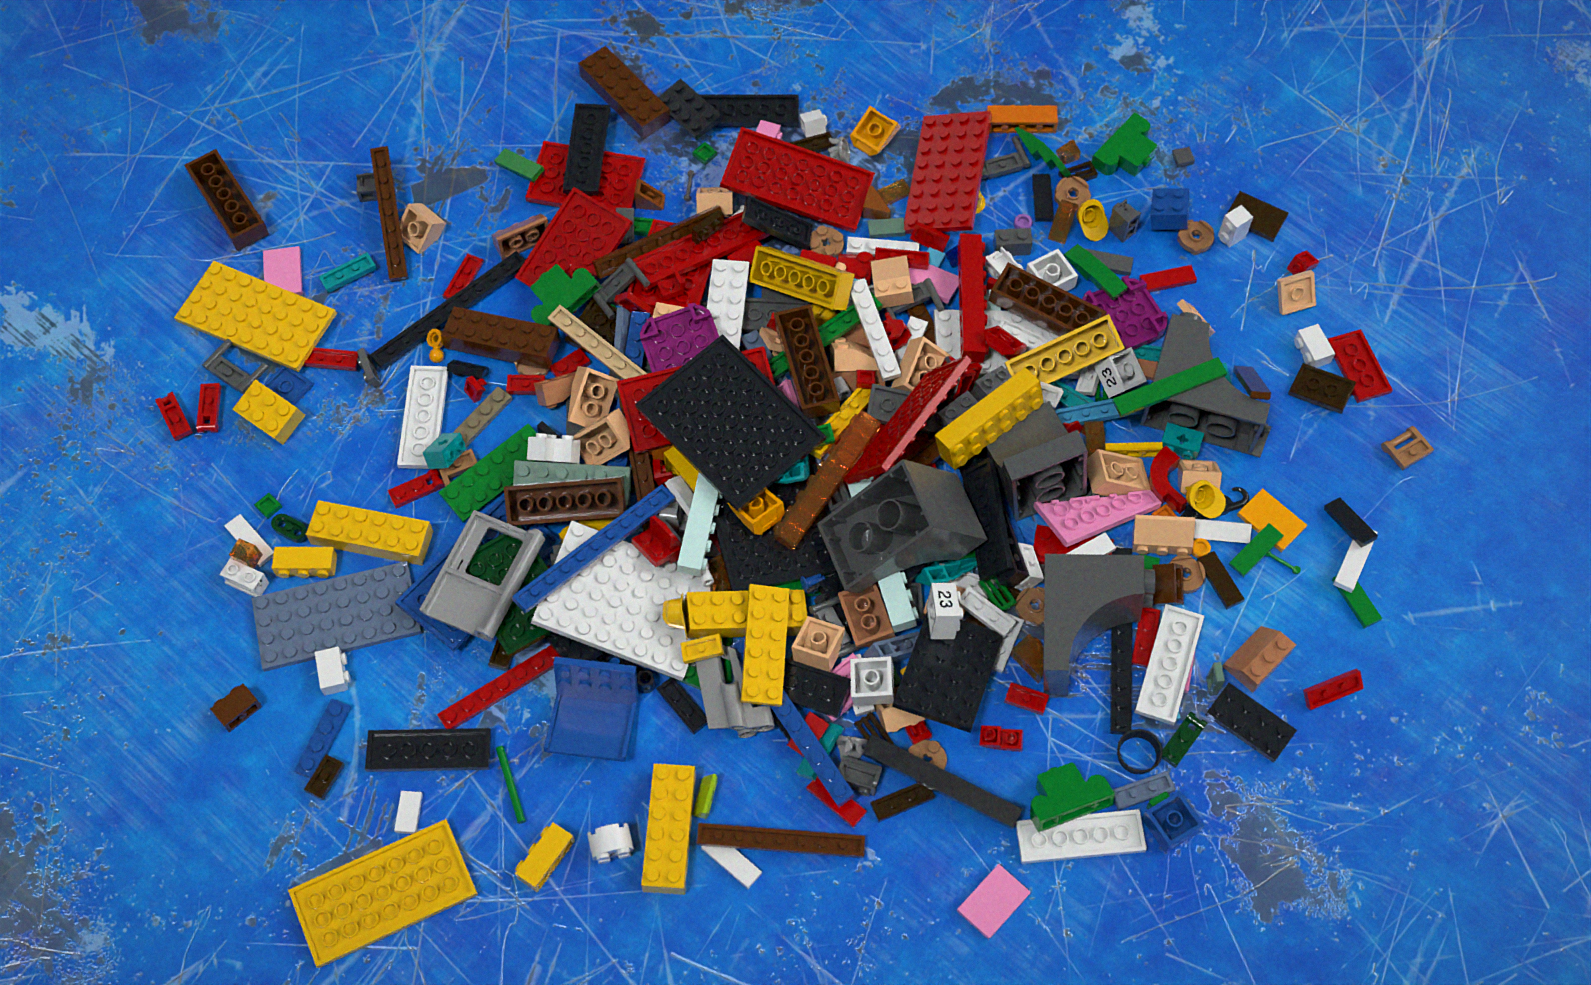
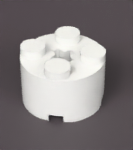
(610, 842)

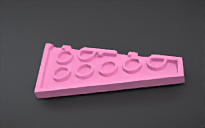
(1091, 515)

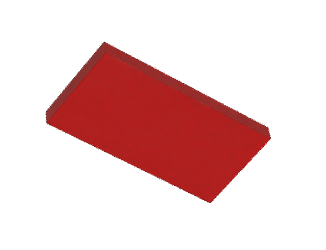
(1360, 365)

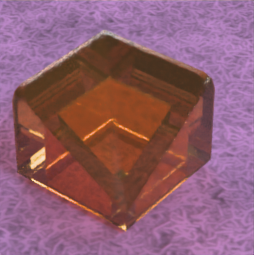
(1068, 152)

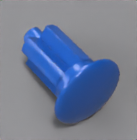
(810, 581)

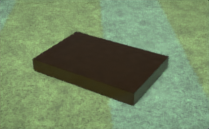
(1266, 218)
(1322, 388)

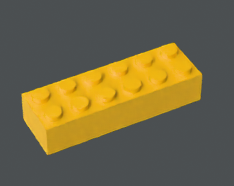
(801, 278)
(1069, 352)
(989, 418)
(369, 532)
(727, 612)
(668, 829)

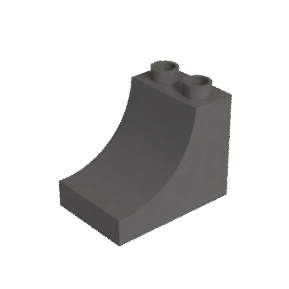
(1214, 408)
(1039, 462)
(900, 522)
(1083, 600)

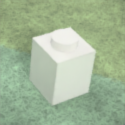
(813, 123)

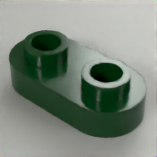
(290, 529)

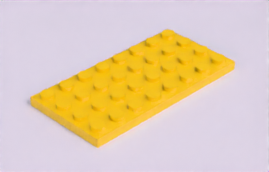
(256, 315)
(382, 893)

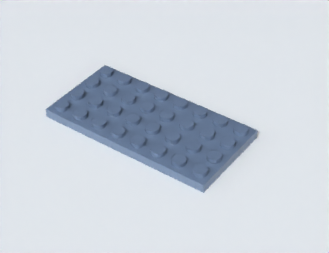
(333, 613)

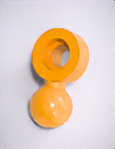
(434, 340)

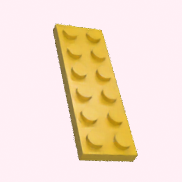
(765, 645)

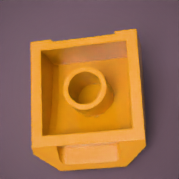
(873, 132)
(761, 512)

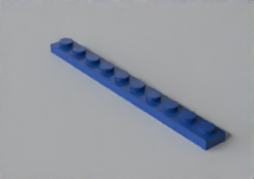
(636, 354)
(593, 549)
(808, 744)

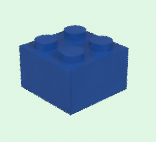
(1170, 209)
(1172, 822)

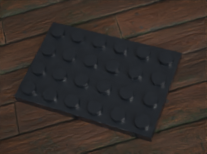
(948, 675)

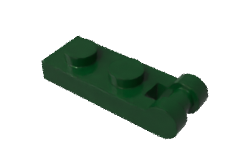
(1183, 740)

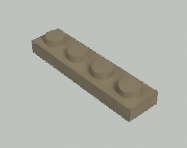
(483, 415)

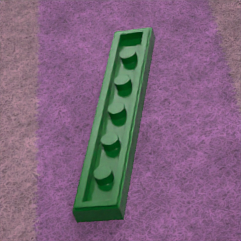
(1169, 387)

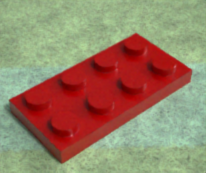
(1048, 543)

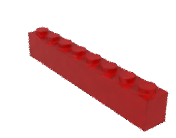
(972, 297)

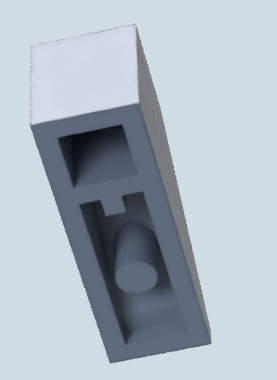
(898, 648)

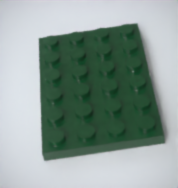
(491, 565)

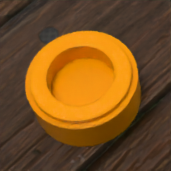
(1200, 547)

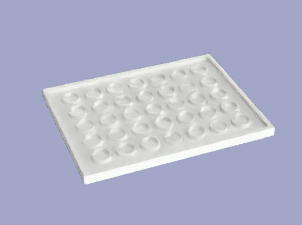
(620, 605)

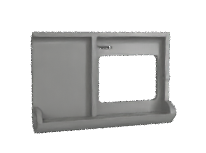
(470, 601)

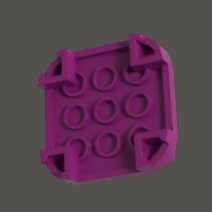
(1132, 313)
(677, 336)

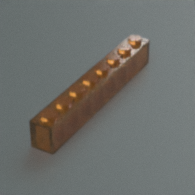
(827, 480)

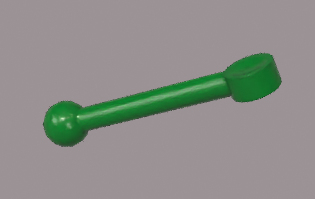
(1295, 569)

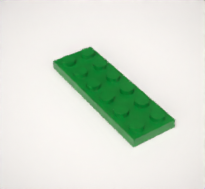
(488, 476)

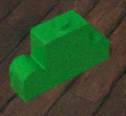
(1126, 148)
(558, 289)
(1067, 796)

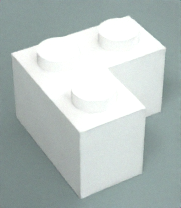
(549, 449)

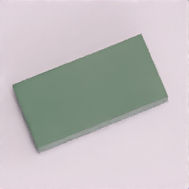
(886, 228)
(1215, 679)

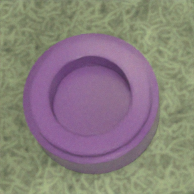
(1022, 221)

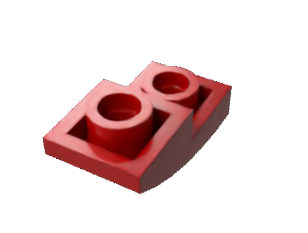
(1001, 739)

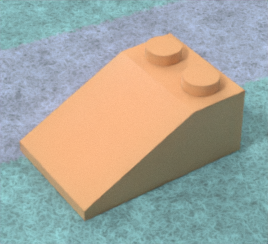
(892, 281)
(850, 356)
(590, 396)
(1116, 473)

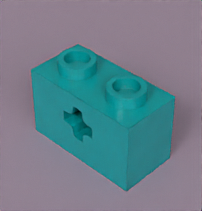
(1190, 440)
(444, 450)

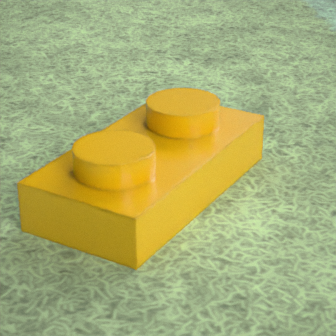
(702, 648)

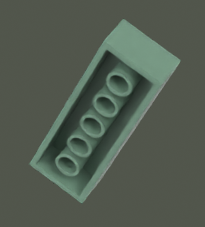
(542, 471)

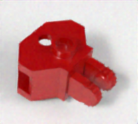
(896, 331)

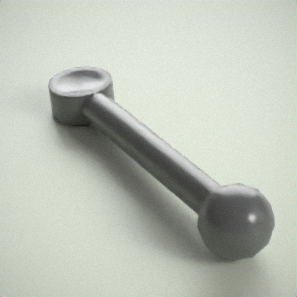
(690, 174)

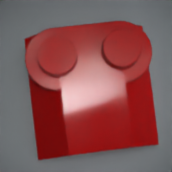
(858, 265)
(1004, 342)

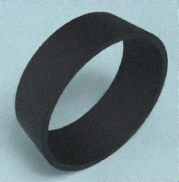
(1144, 734)

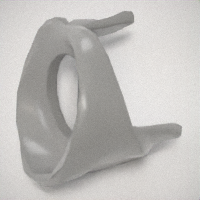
(841, 151)
(851, 746)

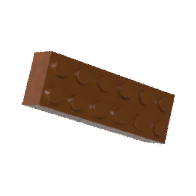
(624, 92)
(226, 200)
(1042, 302)
(501, 337)
(807, 361)
(565, 500)

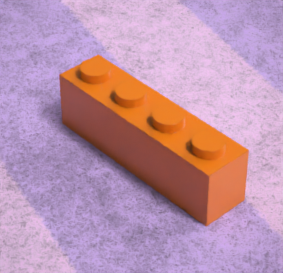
(1029, 118)

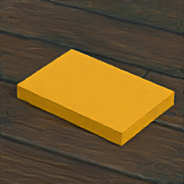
(1266, 509)

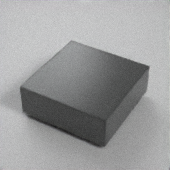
(1183, 157)

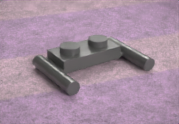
(1007, 163)
(617, 283)
(921, 293)
(230, 373)
(824, 612)

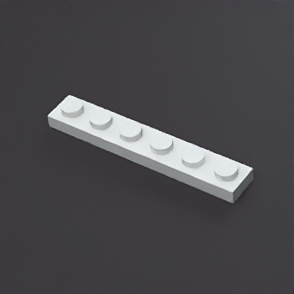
(874, 330)

